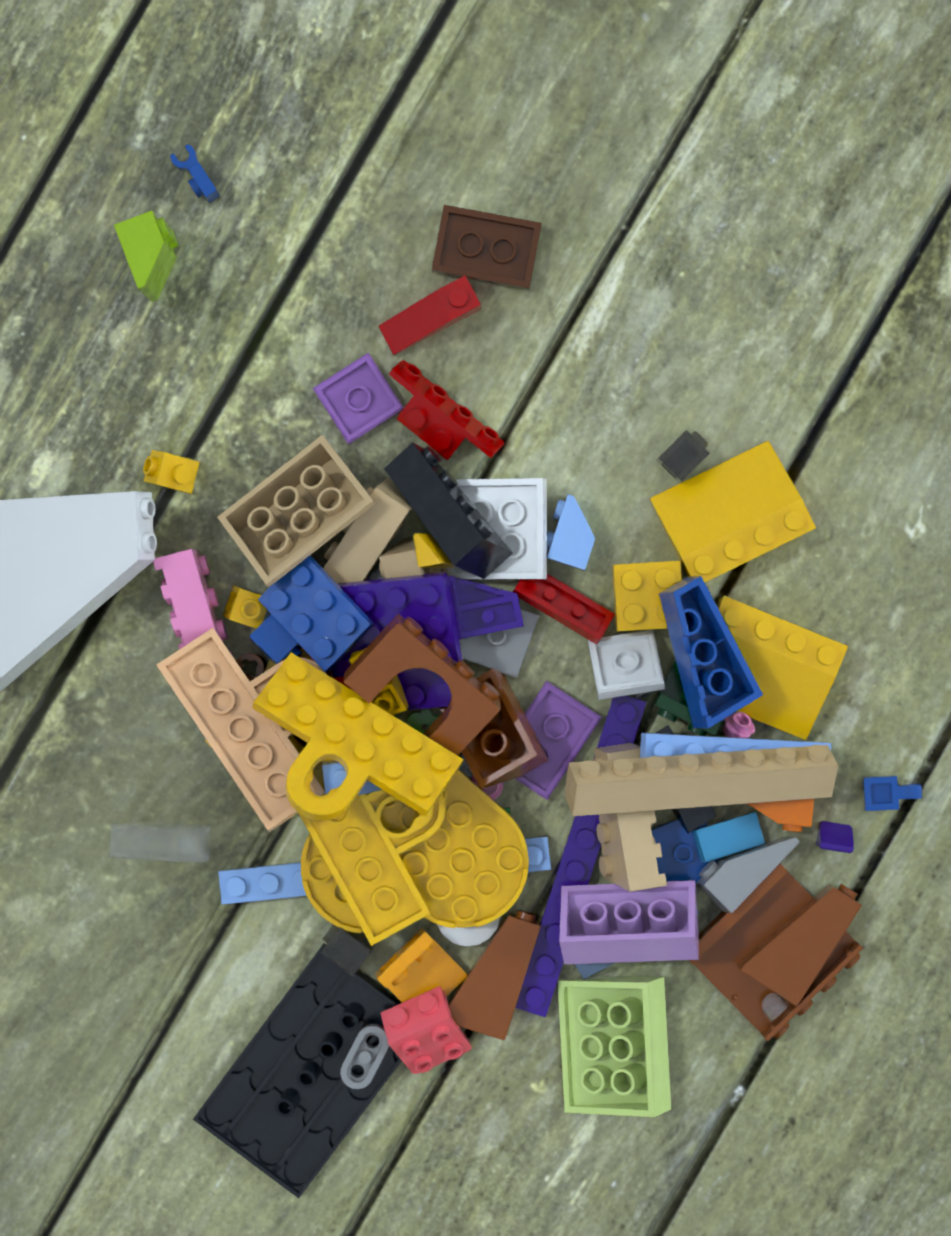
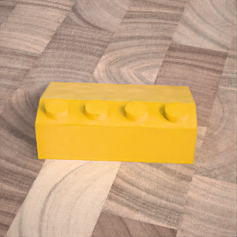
(732, 513)
(788, 664)

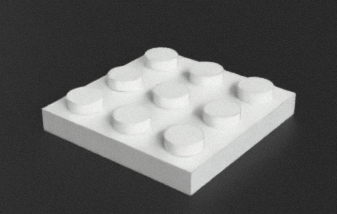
(519, 517)

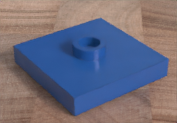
(679, 852)

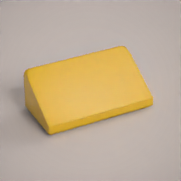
(430, 553)

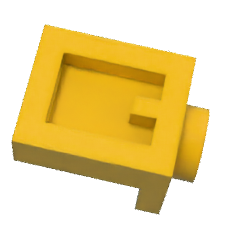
(244, 607)

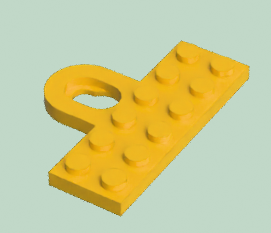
(355, 734)
(368, 863)

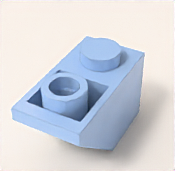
(572, 538)

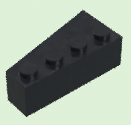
(447, 511)

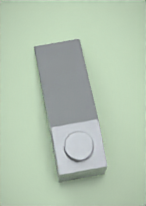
(738, 875)

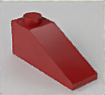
(430, 315)

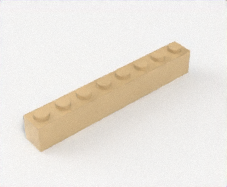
(700, 780)

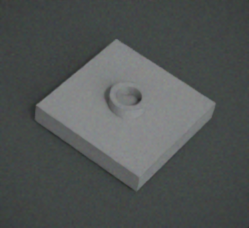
(501, 649)

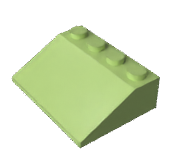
(614, 1046)

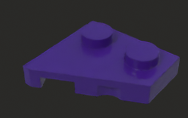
(483, 608)

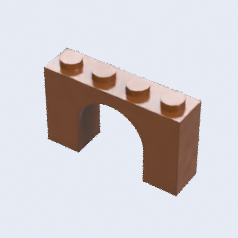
(403, 648)

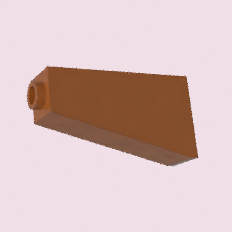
(802, 944)
(494, 982)

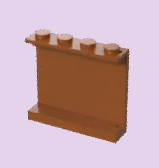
(736, 934)

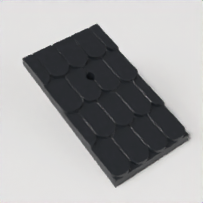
(285, 1090)

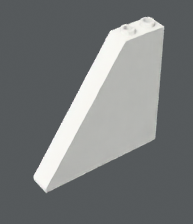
(62, 564)

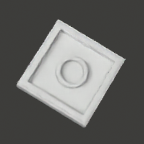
(626, 664)

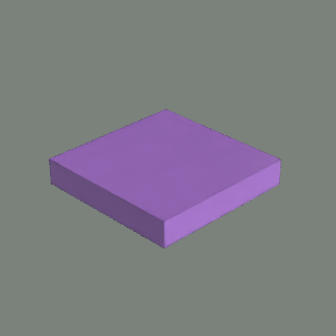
(358, 398)

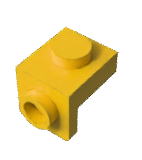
(170, 471)

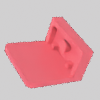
(424, 1031)

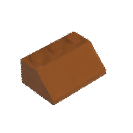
(507, 743)

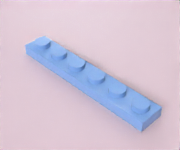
(673, 744)

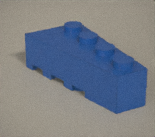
(706, 654)

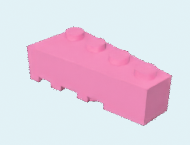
(190, 595)

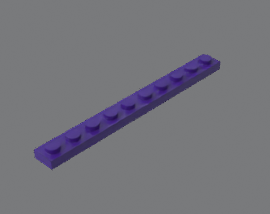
(574, 869)

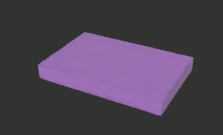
(562, 730)

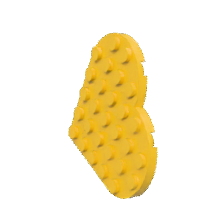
(463, 871)

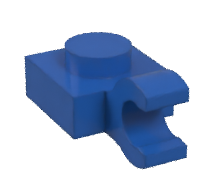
(200, 182)
(884, 792)

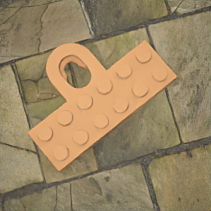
(245, 741)

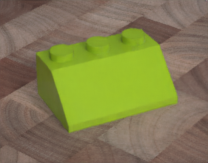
(148, 250)

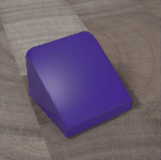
(835, 837)

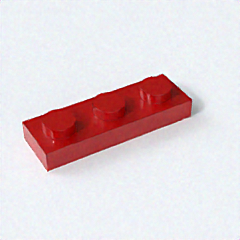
(566, 606)

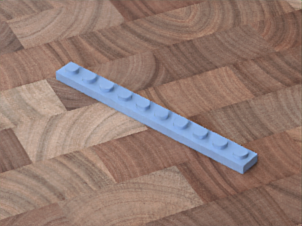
(286, 880)

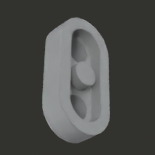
(365, 1055)

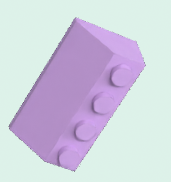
(623, 926)

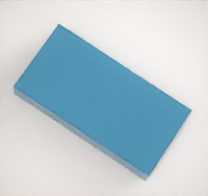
(728, 837)

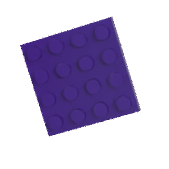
(426, 601)

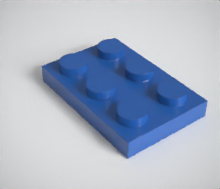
(316, 613)

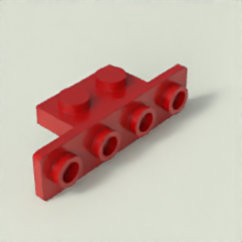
(438, 417)

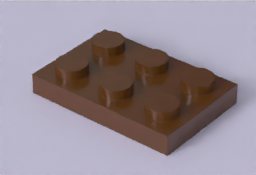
(486, 247)

